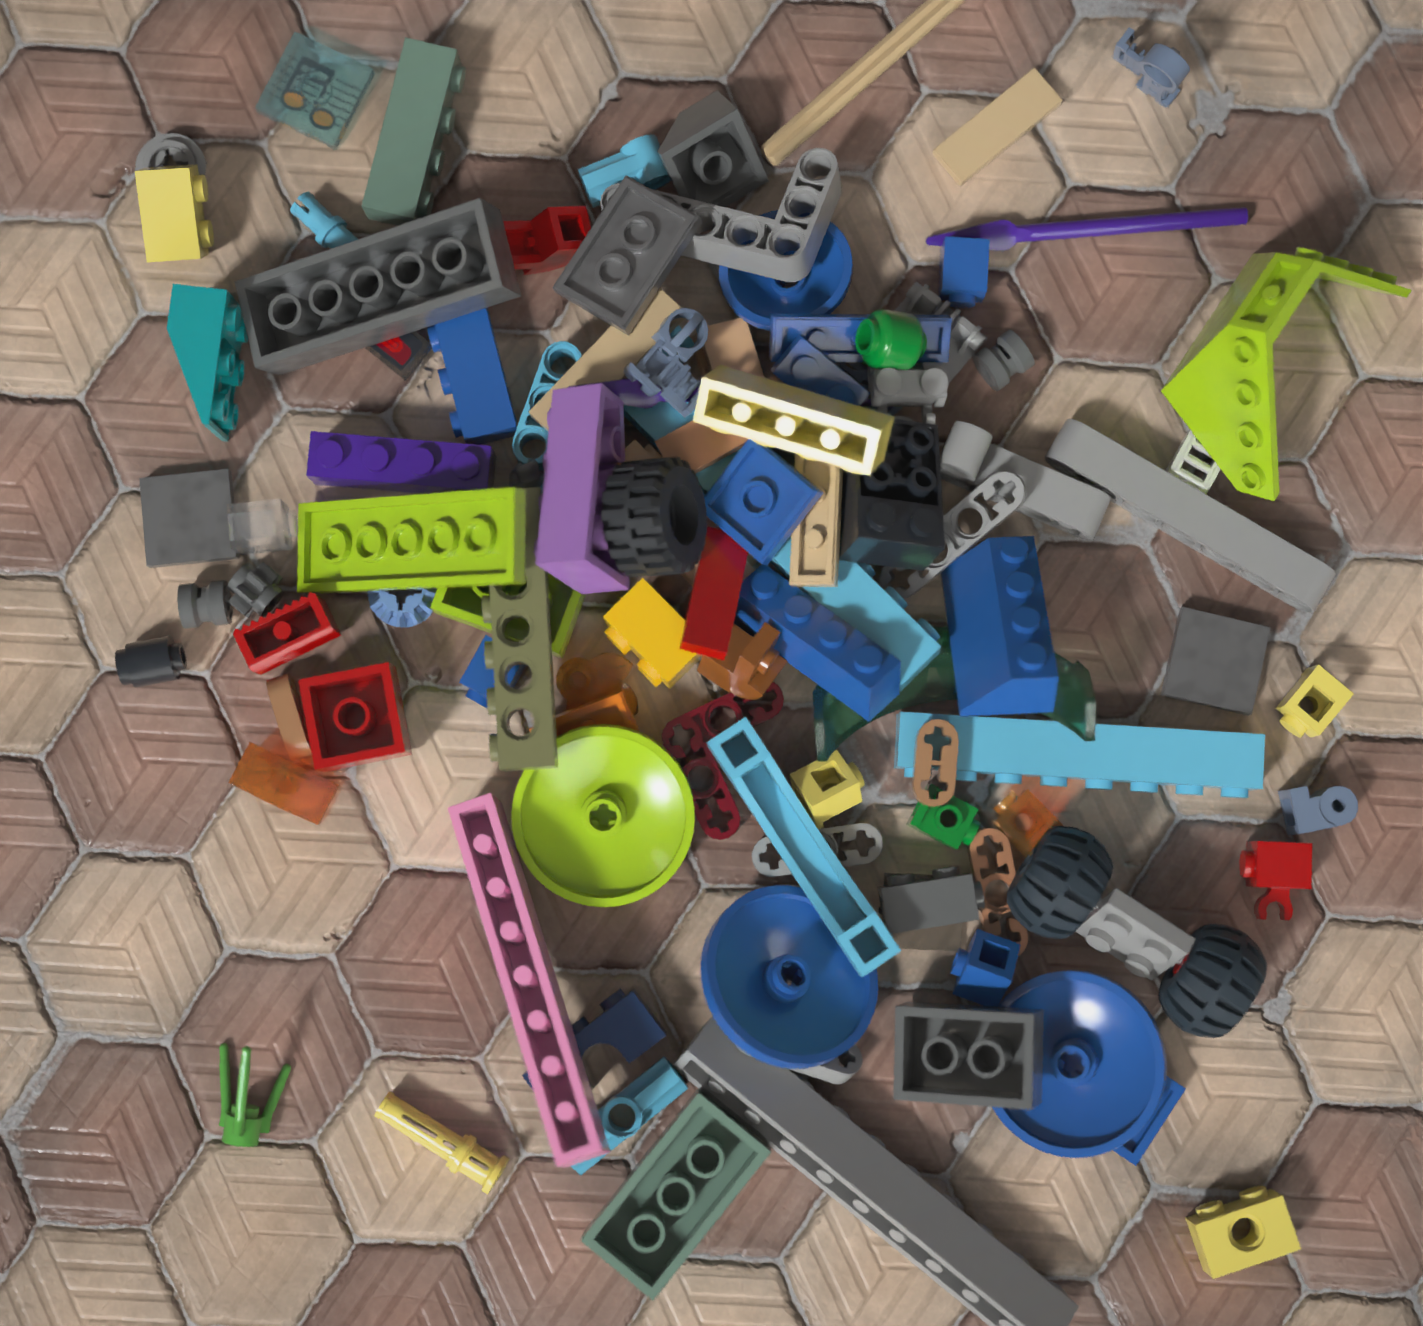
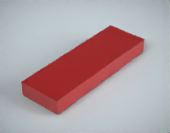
(714, 596)

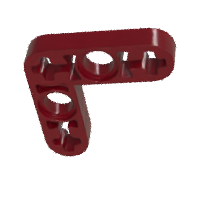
(699, 722)

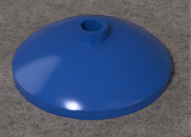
(819, 292)

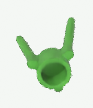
(242, 1120)

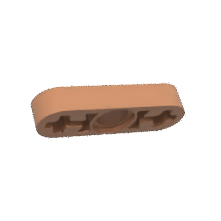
(1000, 858)

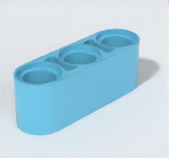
(544, 380)

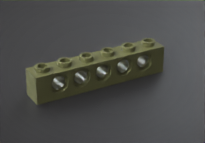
(539, 746)

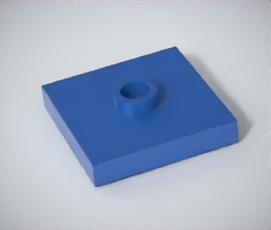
(760, 500)

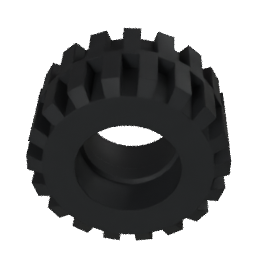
(654, 517)

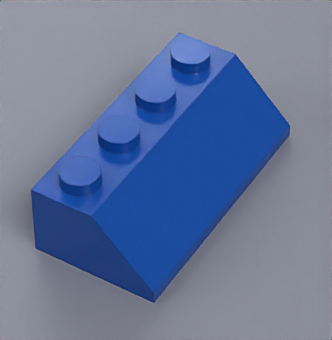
(1000, 629)

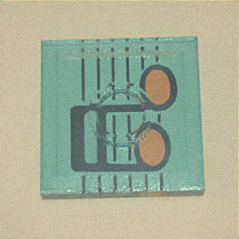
(315, 90)

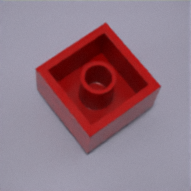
(355, 717)

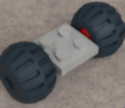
(1207, 975)

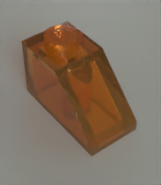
(283, 783)

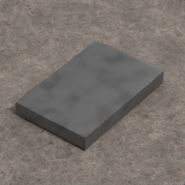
(627, 255)

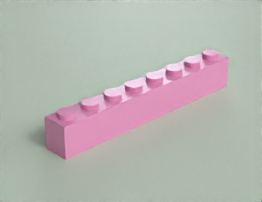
(528, 981)

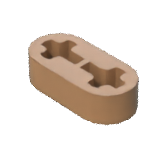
(289, 715)
(946, 765)

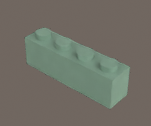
(413, 133)

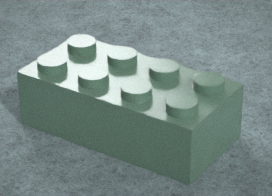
(675, 1194)

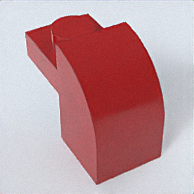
(547, 239)

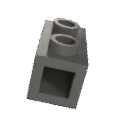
(930, 902)

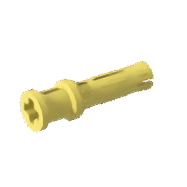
(395, 1109)

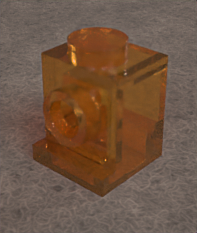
(1040, 817)

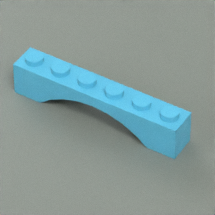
(803, 847)

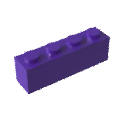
(398, 464)

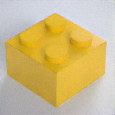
(652, 632)

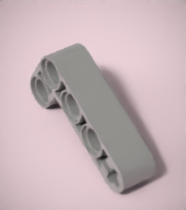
(1051, 496)

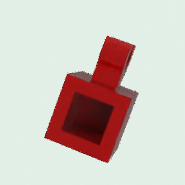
(1279, 869)

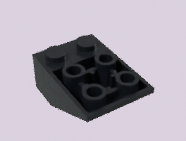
(898, 508)

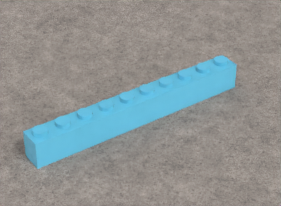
(856, 599)

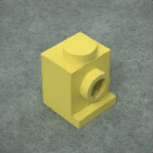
(1327, 698)
(827, 787)

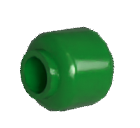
(891, 340)

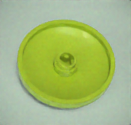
(606, 819)

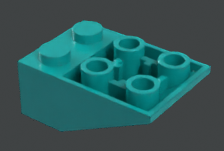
(208, 339)

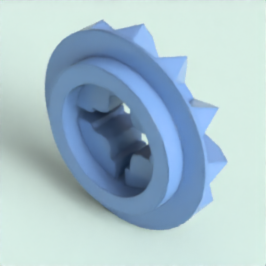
(414, 611)

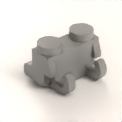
(909, 389)

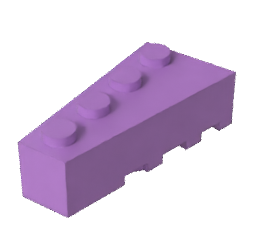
(580, 455)

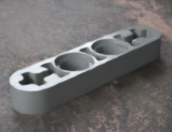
(955, 538)

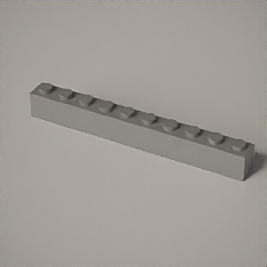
(874, 1184)

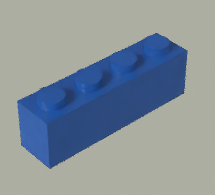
(474, 378)
(819, 643)

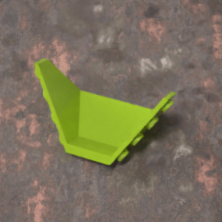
(1228, 372)

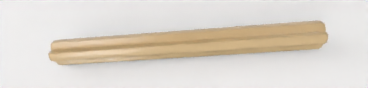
(856, 79)

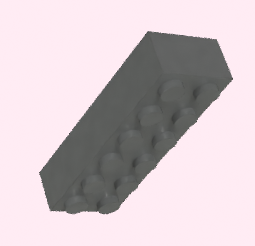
(378, 287)

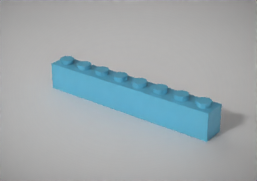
(1118, 754)

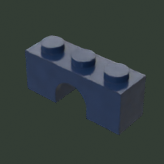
(623, 1024)

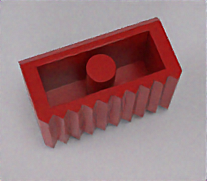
(286, 633)

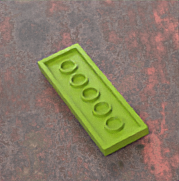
(412, 541)

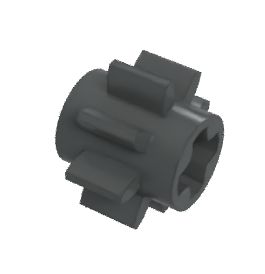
(255, 589)

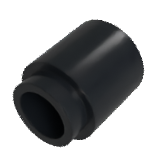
(150, 661)

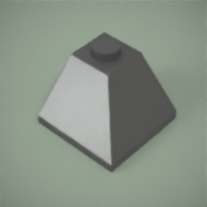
(711, 153)

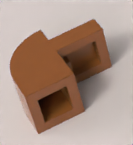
(749, 663)

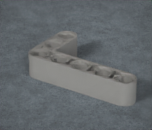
(769, 236)

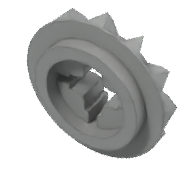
(180, 147)

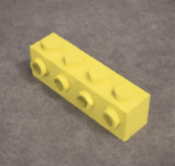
(793, 419)

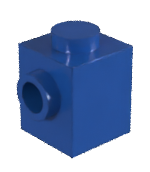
(985, 968)

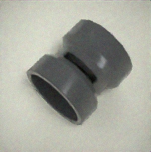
(1003, 360)
(204, 604)

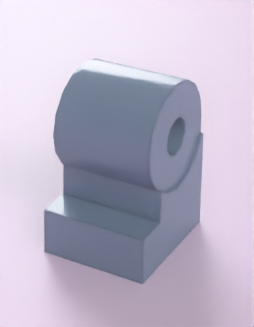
(1321, 810)

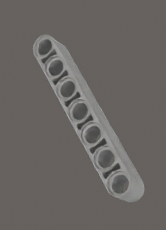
(1190, 516)

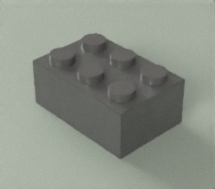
(968, 1055)

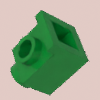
(927, 820)

